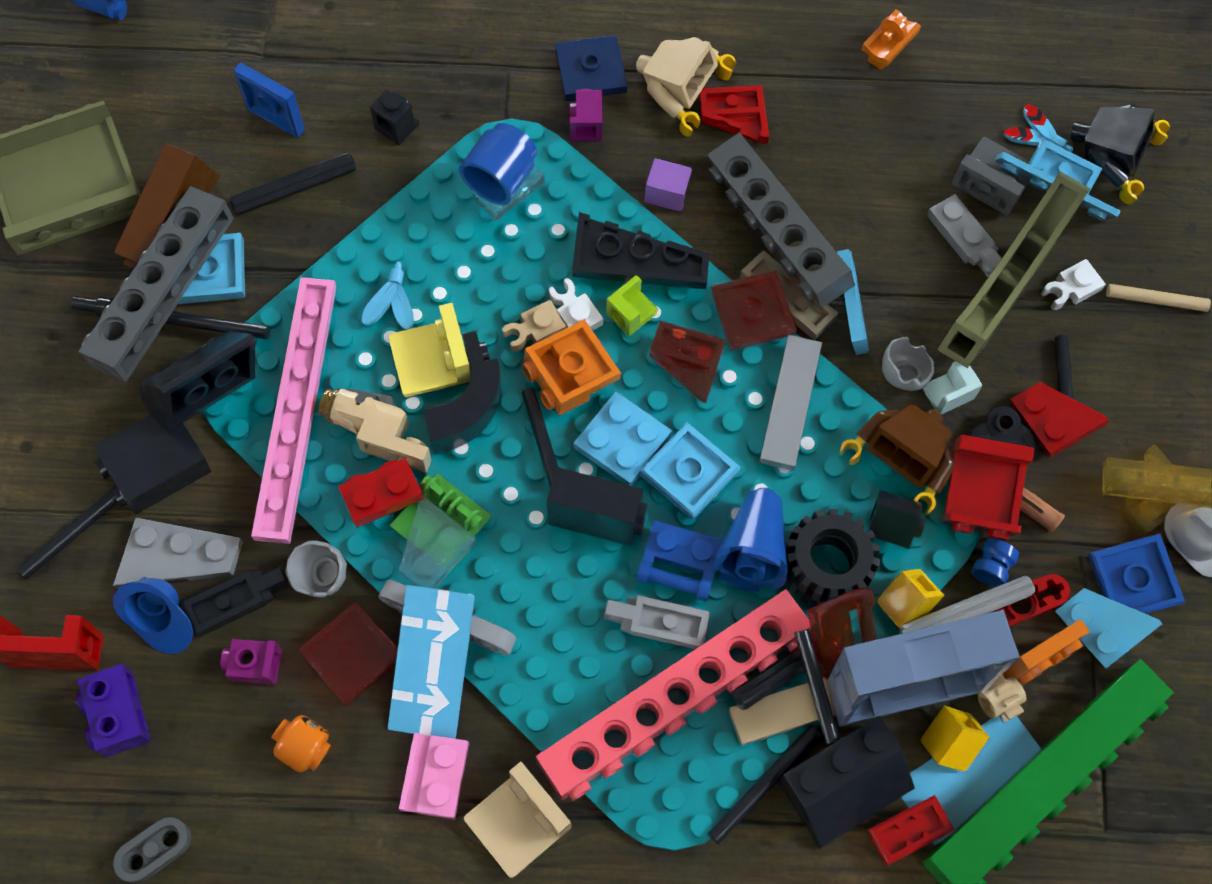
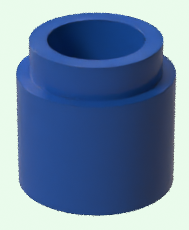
(499, 163)

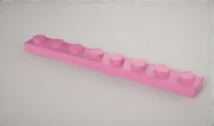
(294, 412)

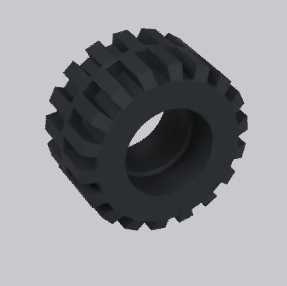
(838, 532)

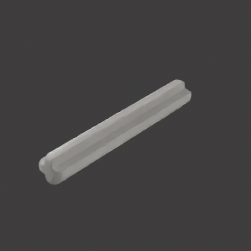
(976, 605)

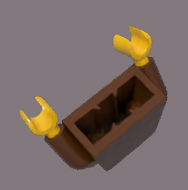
(910, 444)

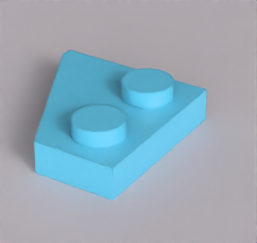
(1111, 625)

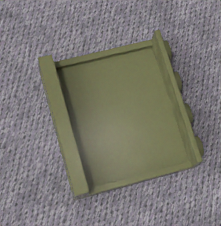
(64, 178)

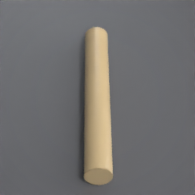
(1158, 297)

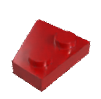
(736, 111)
(1056, 417)

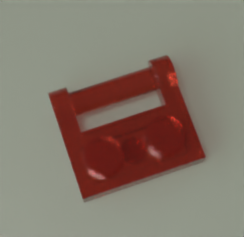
(833, 629)

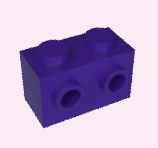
(112, 711)

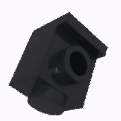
(394, 110)

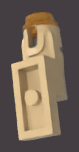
(376, 423)

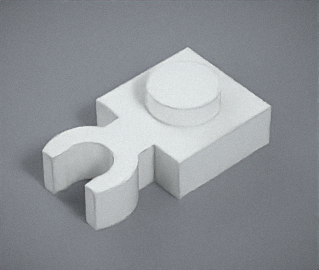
(1074, 283)
(574, 308)

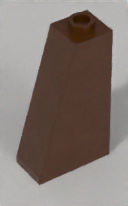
(168, 182)

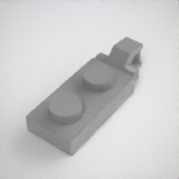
(965, 234)
(660, 620)

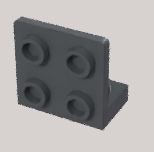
(985, 181)

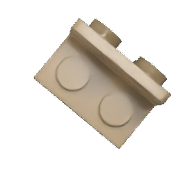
(517, 821)

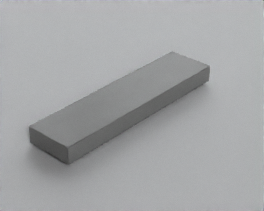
(790, 403)

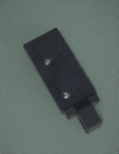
(233, 599)

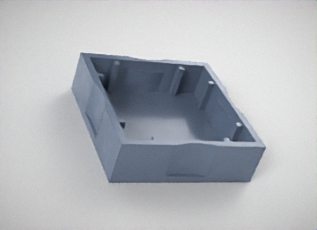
(920, 667)

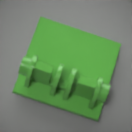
(450, 501)

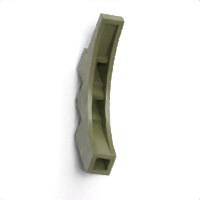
(1014, 271)

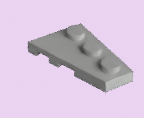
(176, 553)

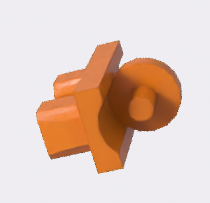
(889, 39)

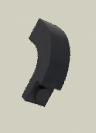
(469, 414)

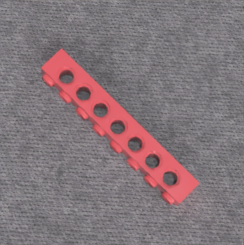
(556, 762)

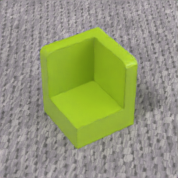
(630, 307)

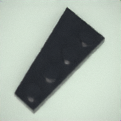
(618, 255)

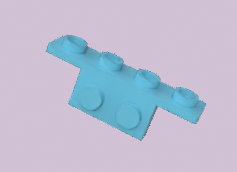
(1048, 163)

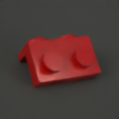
(380, 492)

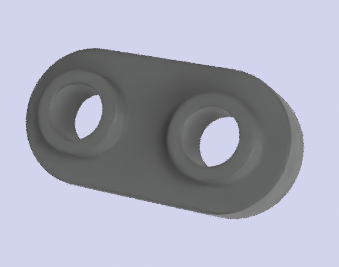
(153, 849)

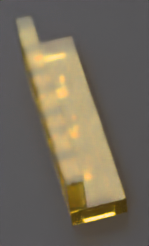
(1157, 482)

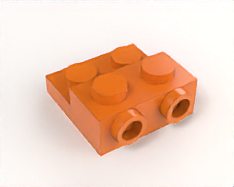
(569, 367)

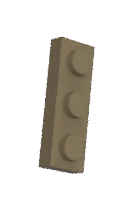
(805, 314)

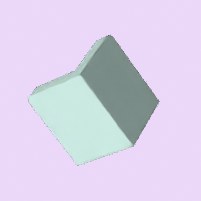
(953, 388)

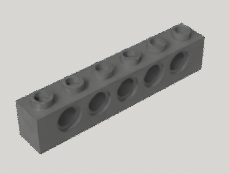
(739, 158)
(157, 300)

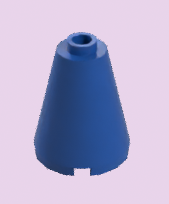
(755, 544)

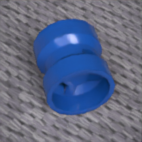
(995, 562)

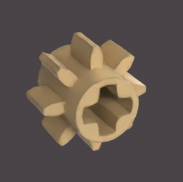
(1003, 699)

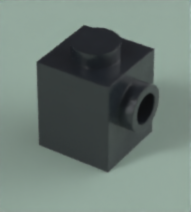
(896, 519)

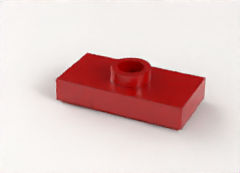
(910, 830)

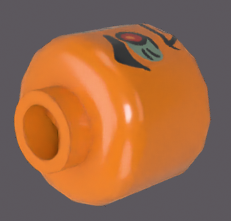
(301, 743)

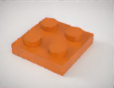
(1047, 653)

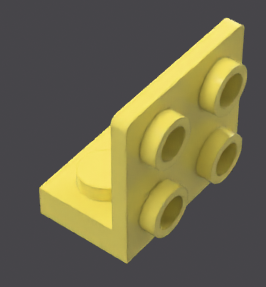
(431, 355)

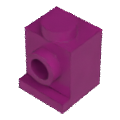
(586, 116)
(261, 670)

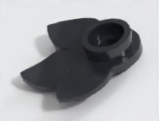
(1014, 434)

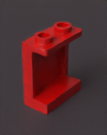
(986, 486)
(76, 650)

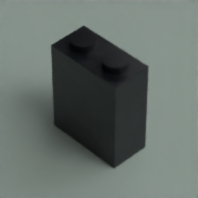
(149, 462)
(596, 506)

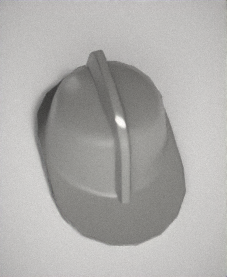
(1190, 534)

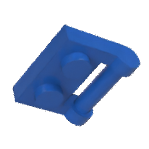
(683, 550)

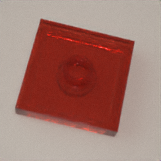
(753, 310)
(350, 653)

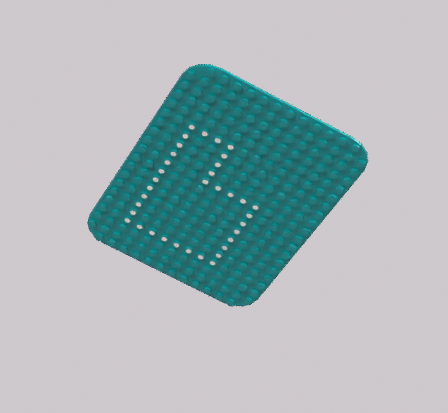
(546, 579)

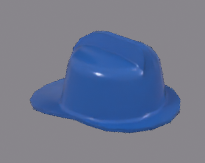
(154, 614)

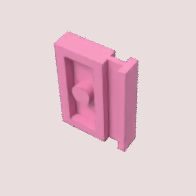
(434, 776)

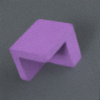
(667, 184)

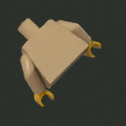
(679, 74)

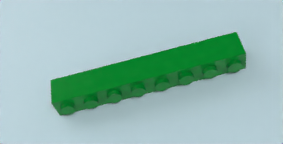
(1050, 777)

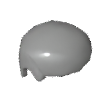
(907, 365)
(316, 569)

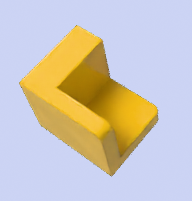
(909, 597)
(954, 738)

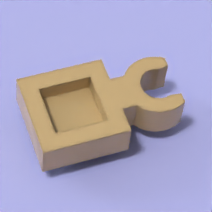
(536, 325)

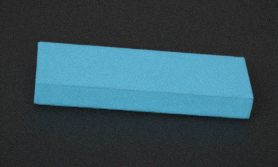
(854, 309)

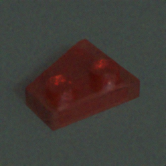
(688, 357)

